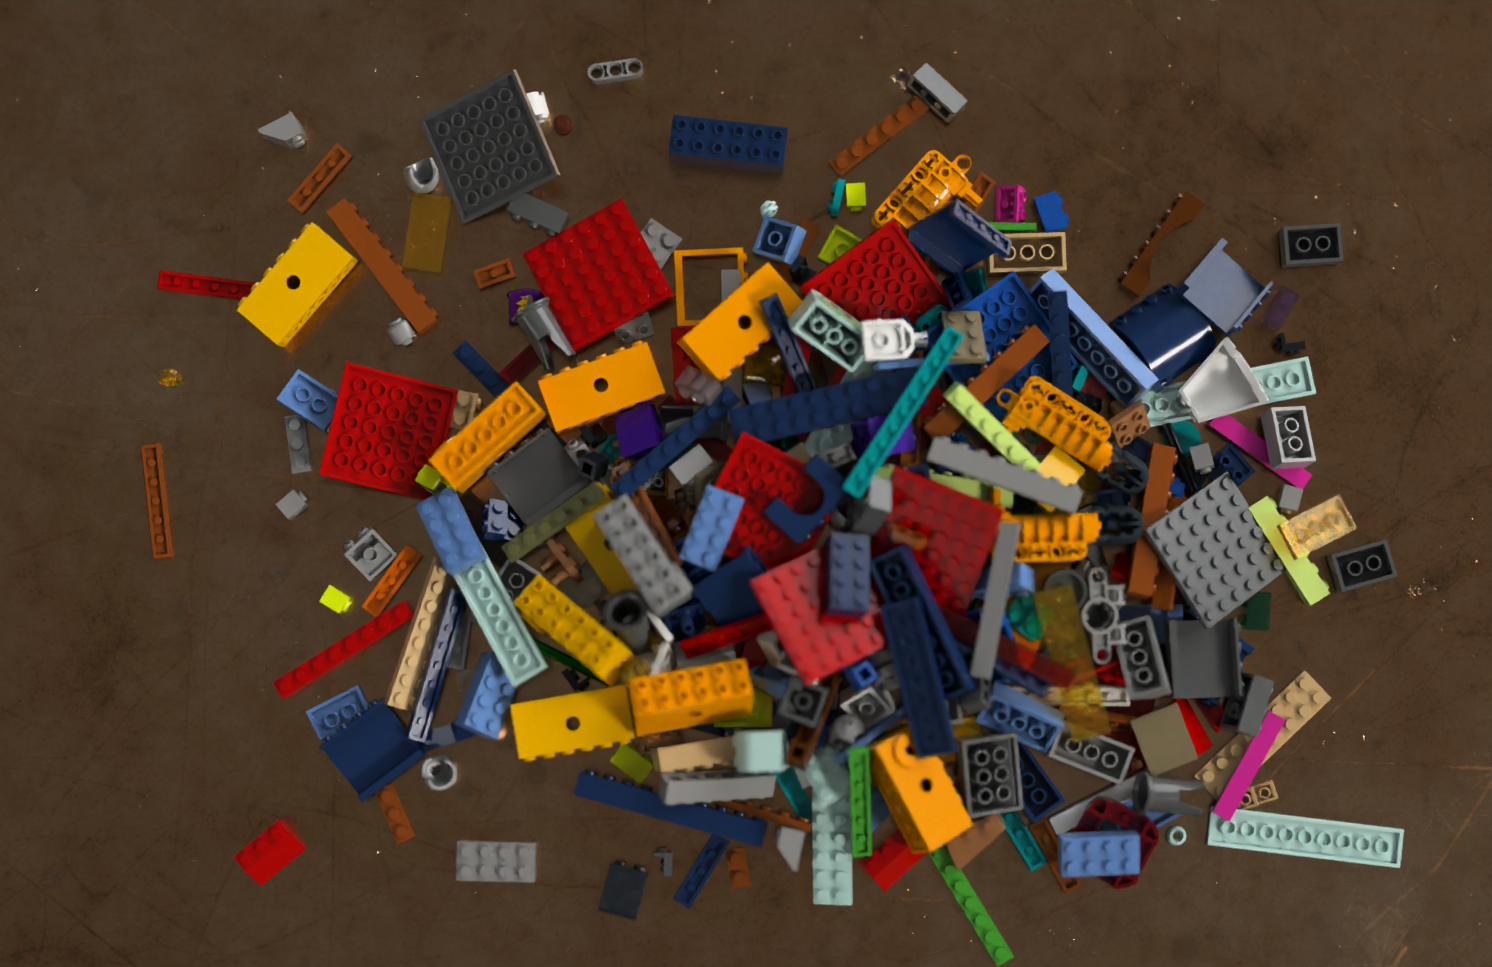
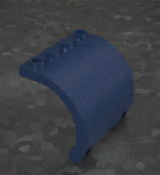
(1166, 334)

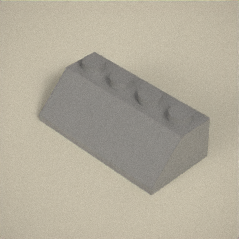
(1143, 660)

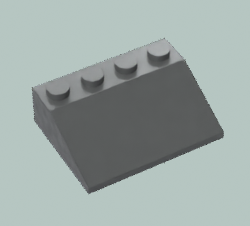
(988, 773)

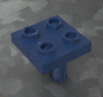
(1233, 462)
(686, 620)

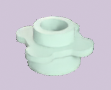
(768, 208)

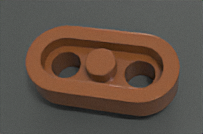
(914, 539)

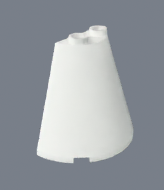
(1222, 385)

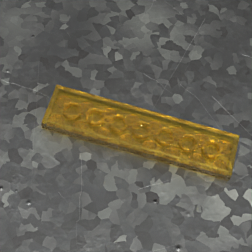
(1069, 647)

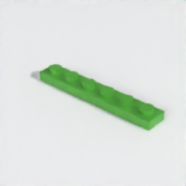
(860, 801)

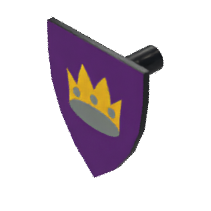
(520, 299)

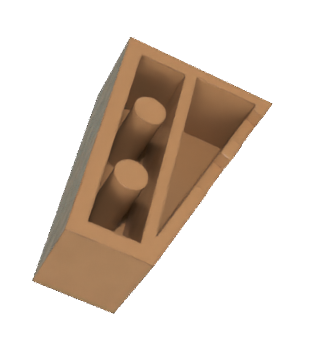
(975, 838)

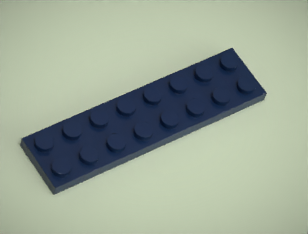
(918, 678)

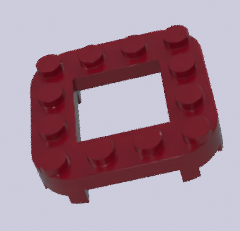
(1126, 817)

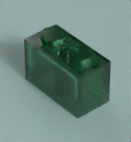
(1256, 612)

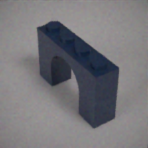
(800, 525)

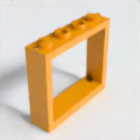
(678, 254)

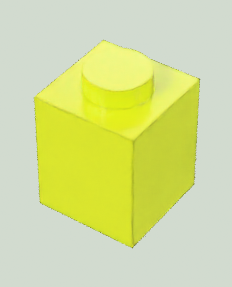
(855, 196)
(336, 599)

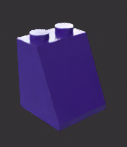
(866, 430)
(638, 431)

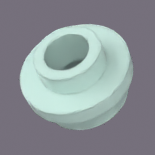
(1182, 835)

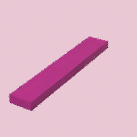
(1256, 448)
(1248, 766)

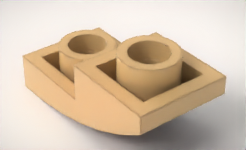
(1258, 794)

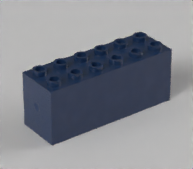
(727, 144)

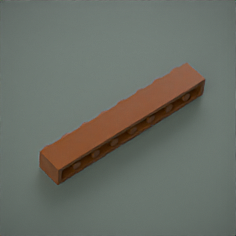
(382, 266)
(989, 380)
(1152, 507)

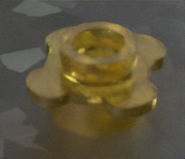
(169, 377)

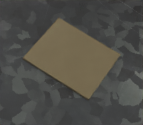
(1164, 739)

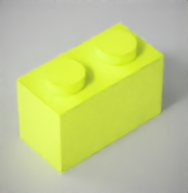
(632, 762)

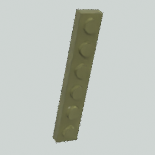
(554, 522)

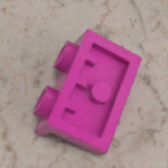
(1010, 204)

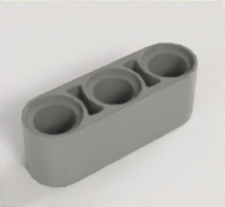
(607, 77)

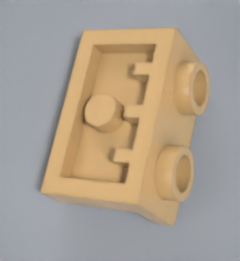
(465, 409)

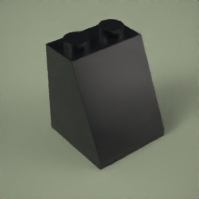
(623, 890)

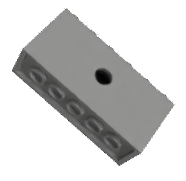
(658, 580)

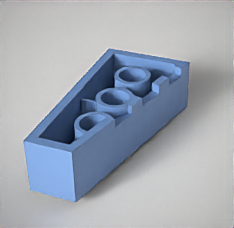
(1021, 582)

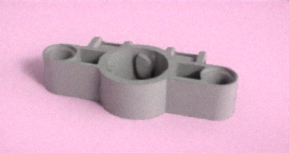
(1103, 637)

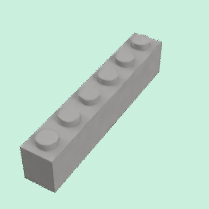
(715, 786)

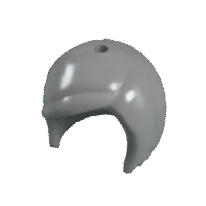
(421, 176)
(845, 730)
(441, 776)

